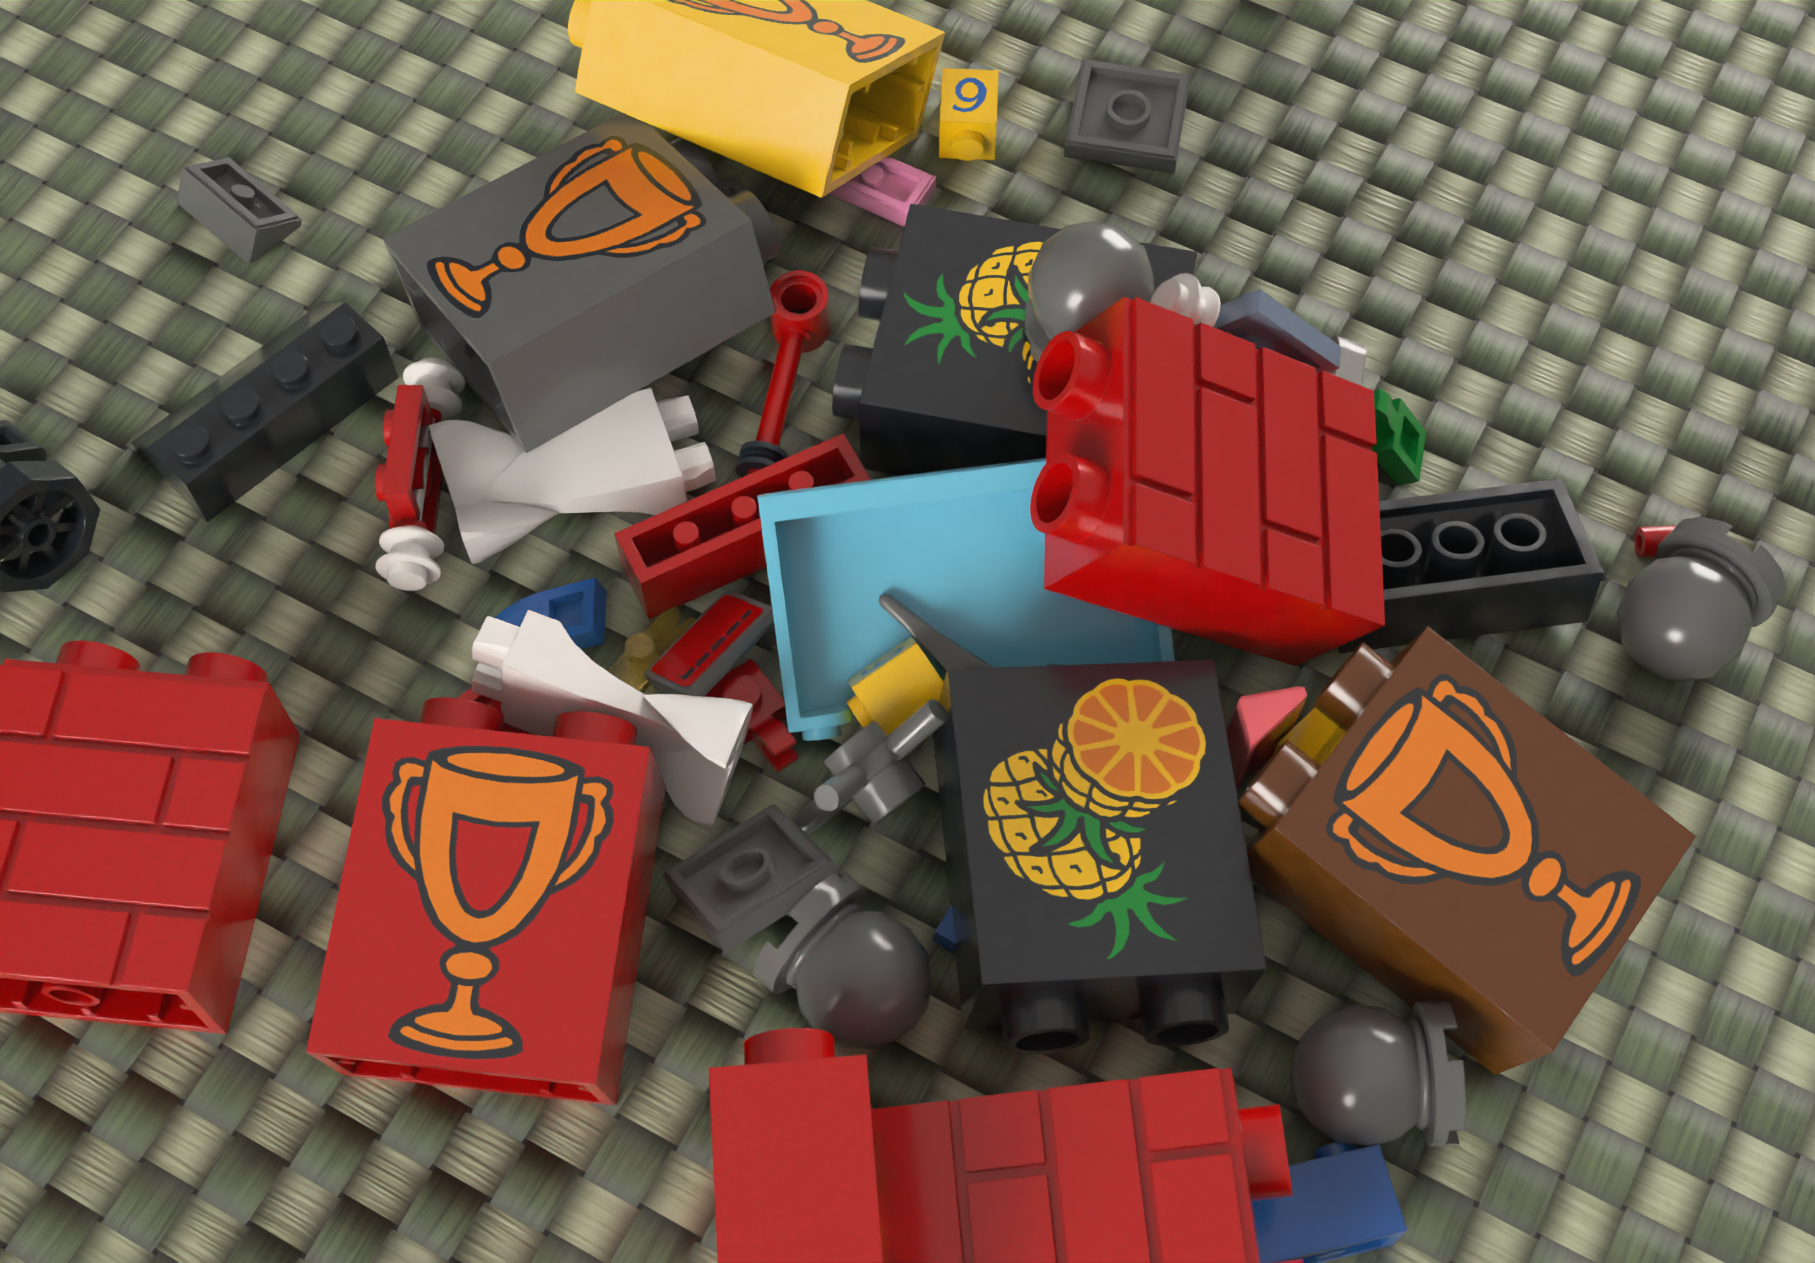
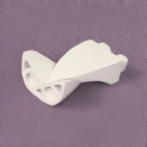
(601, 465)
(543, 674)

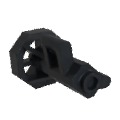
(31, 515)

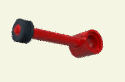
(795, 336)

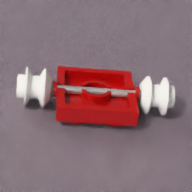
(413, 474)

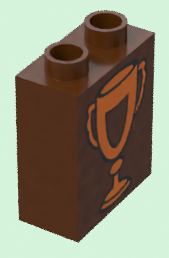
(1460, 847)

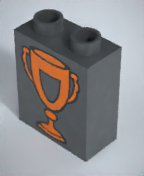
(586, 275)

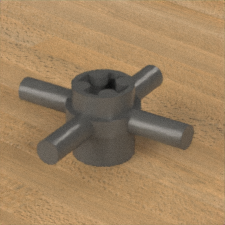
(873, 770)

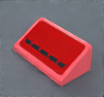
(1259, 725)

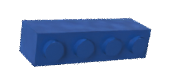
(1337, 1208)

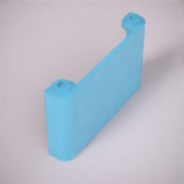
(947, 549)

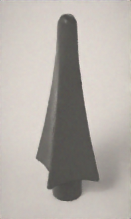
(941, 648)

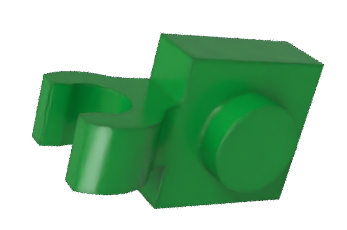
(1398, 439)

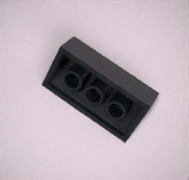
(269, 407)
(1483, 563)

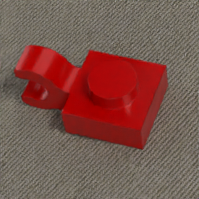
(765, 726)

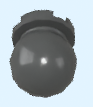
(1080, 276)
(1698, 601)
(850, 967)
(1375, 1077)

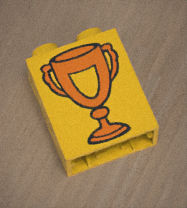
(769, 83)

